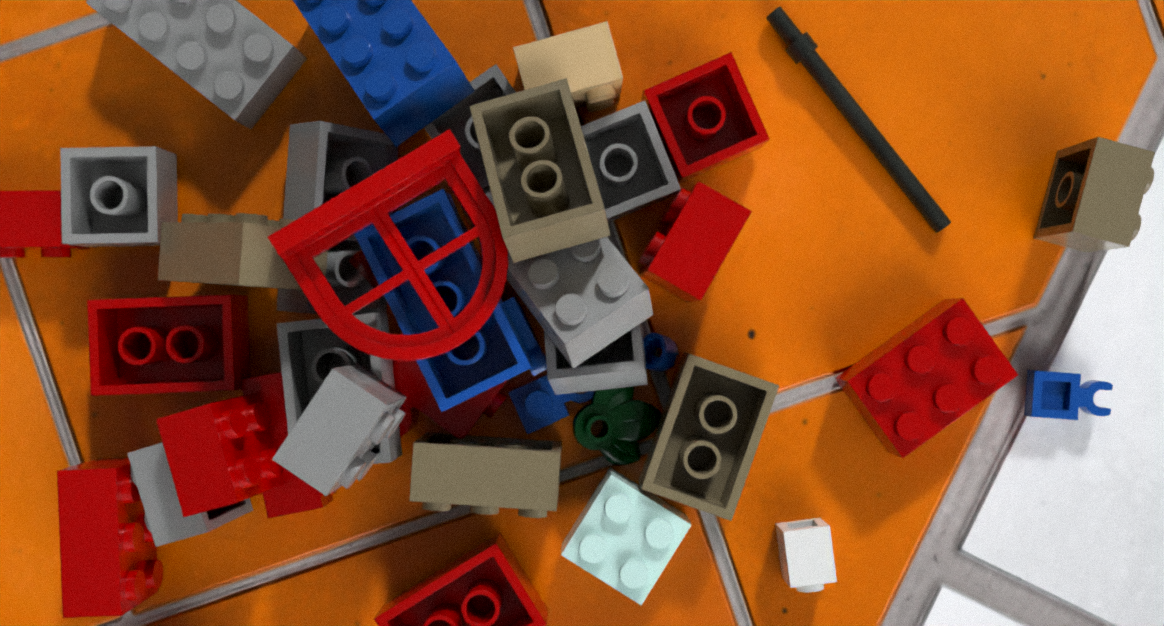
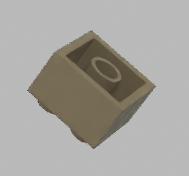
(1095, 195)

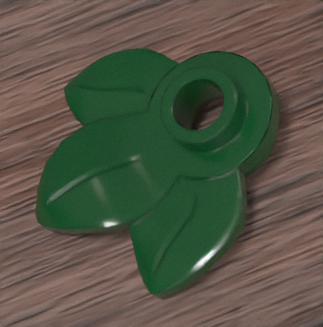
(623, 424)

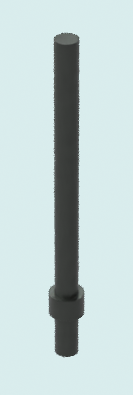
(802, 49)

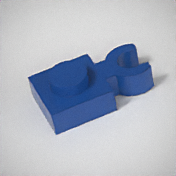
(527, 335)
(1060, 395)
(540, 406)

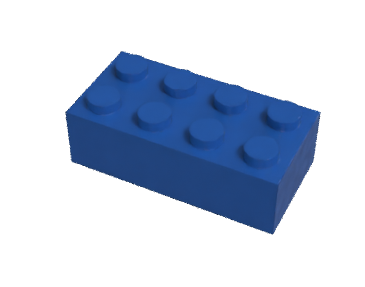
(389, 61)
(491, 353)

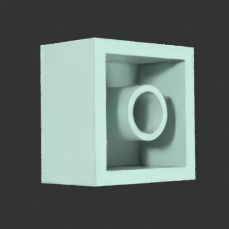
(625, 536)

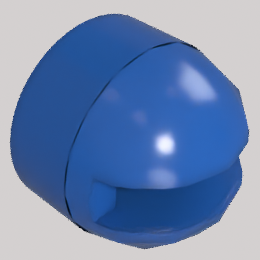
(668, 356)

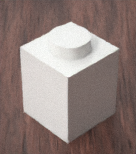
(806, 554)

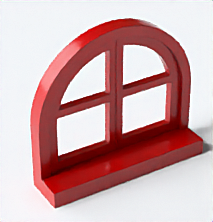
(370, 204)

